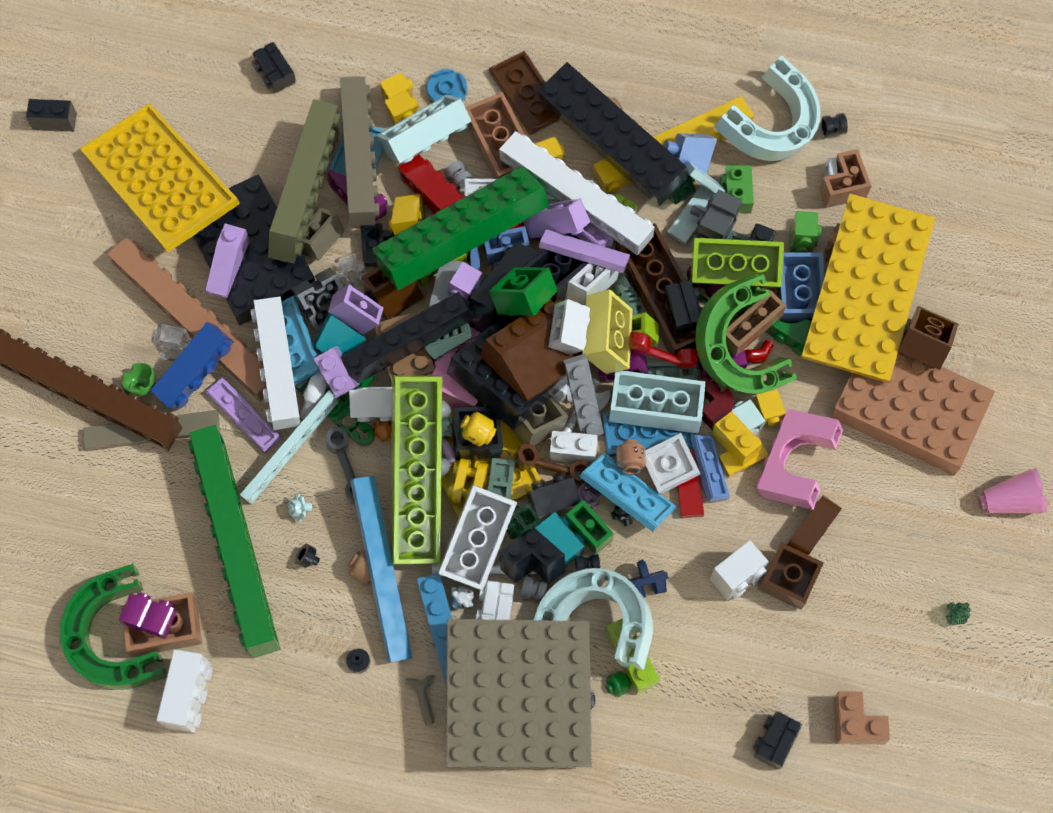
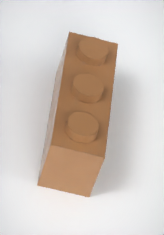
(754, 323)

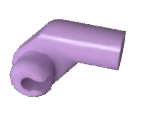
(447, 450)

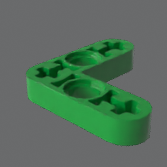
(343, 410)

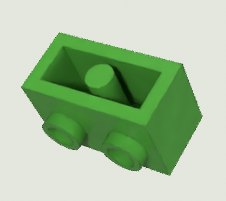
(739, 183)
(804, 232)

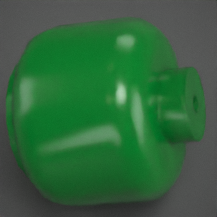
(618, 683)

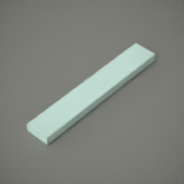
(289, 447)

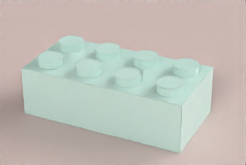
(424, 129)
(657, 401)

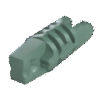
(627, 293)

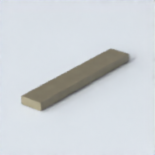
(116, 436)

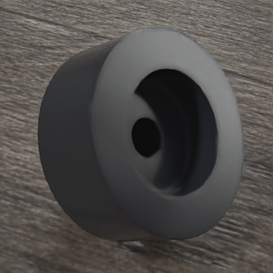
(306, 556)
(361, 665)

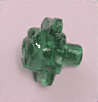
(958, 613)

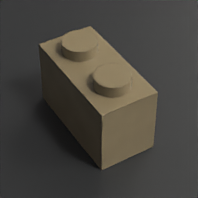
(322, 233)

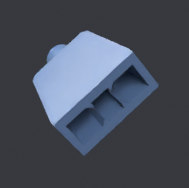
(693, 148)

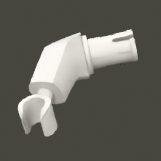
(313, 393)

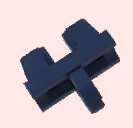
(656, 579)

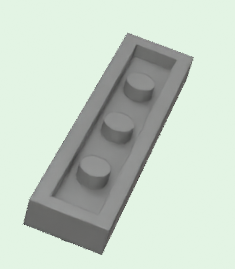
(583, 395)

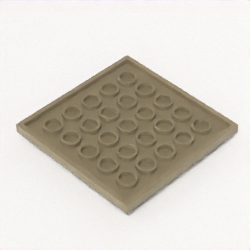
(518, 693)

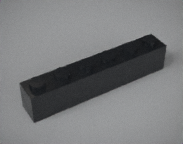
(407, 337)

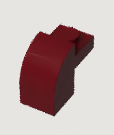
(719, 403)

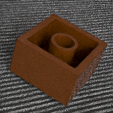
(791, 576)

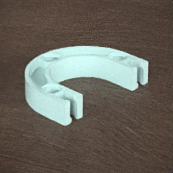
(776, 145)
(585, 586)

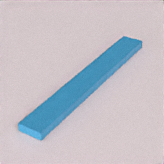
(381, 569)

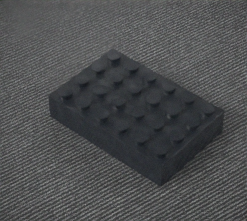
(257, 275)
(488, 387)

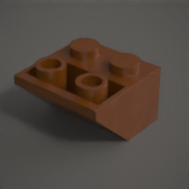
(386, 294)

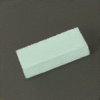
(703, 178)

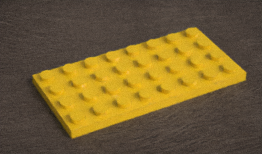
(159, 177)
(868, 288)

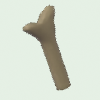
(421, 689)

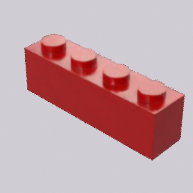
(431, 184)

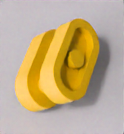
(462, 471)

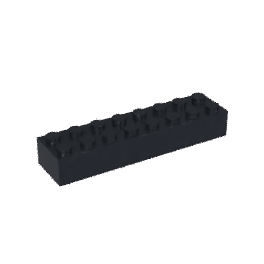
(613, 134)

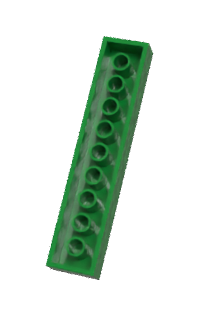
(234, 542)

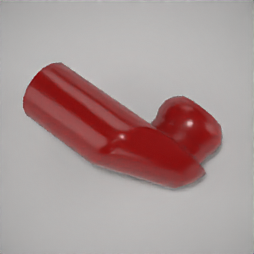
(761, 354)

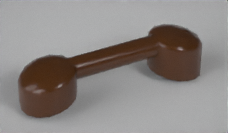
(528, 456)

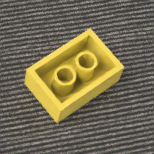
(608, 332)

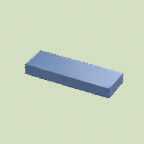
(710, 468)

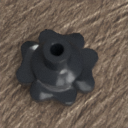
(620, 514)

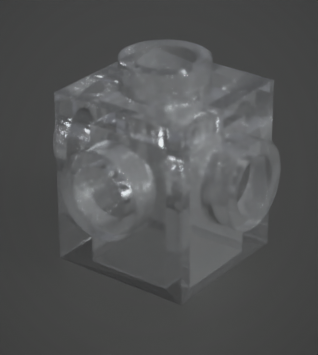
(348, 263)

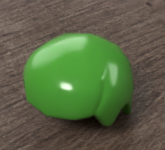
(139, 380)

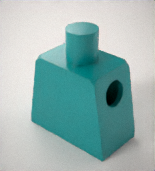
(337, 333)

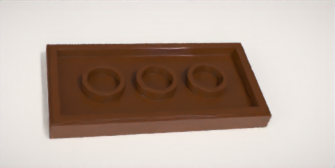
(519, 83)

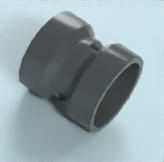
(533, 589)

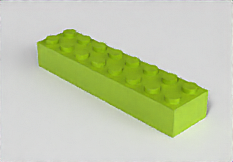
(416, 469)

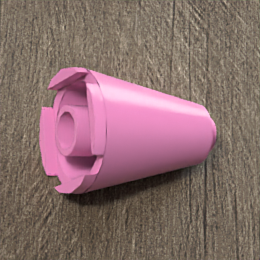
(1016, 495)

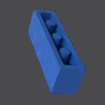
(192, 366)

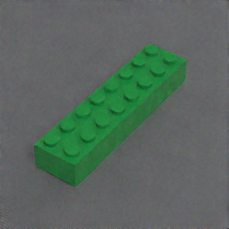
(460, 227)

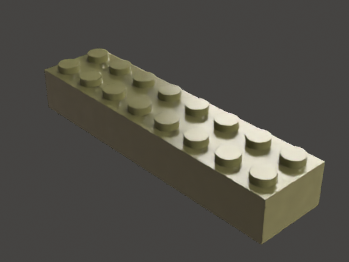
(303, 182)

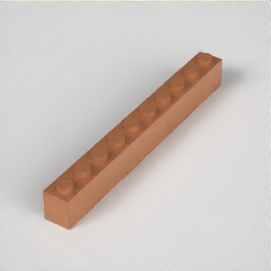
(185, 310)

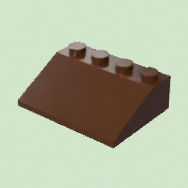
(523, 356)

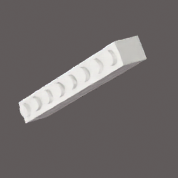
(567, 184)

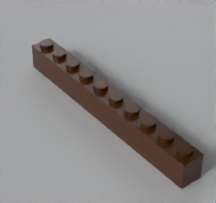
(88, 391)

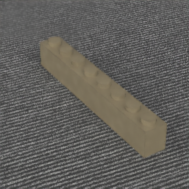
(358, 152)

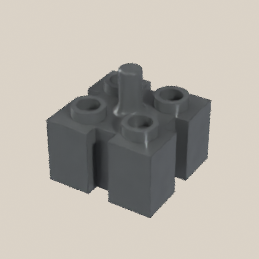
(719, 216)
(317, 296)

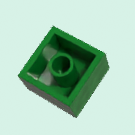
(523, 291)

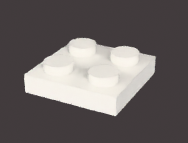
(670, 463)

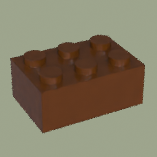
(928, 338)

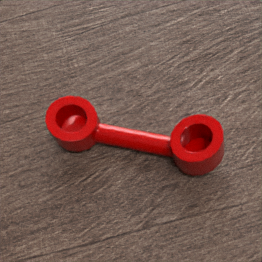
(642, 344)

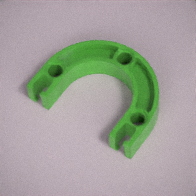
(711, 334)

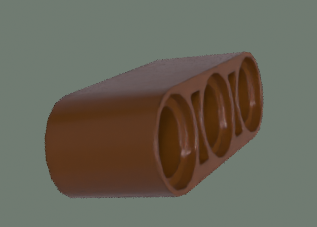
(815, 525)

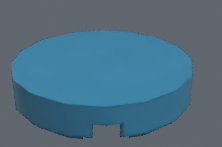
(446, 83)

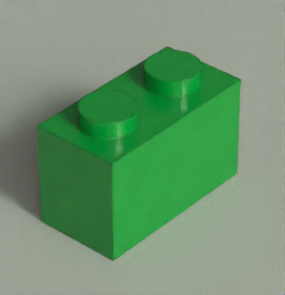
(590, 527)

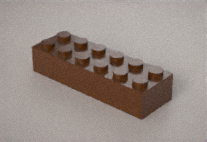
(650, 274)

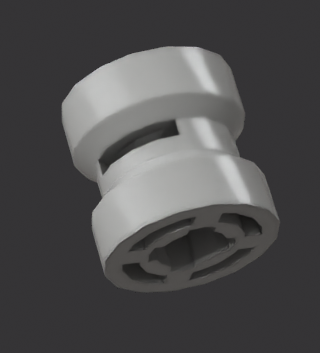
(457, 173)

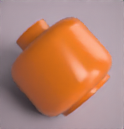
(383, 430)

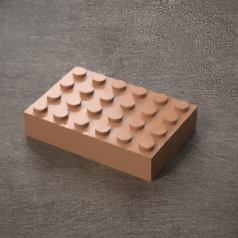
(918, 412)

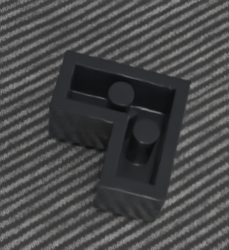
(531, 554)

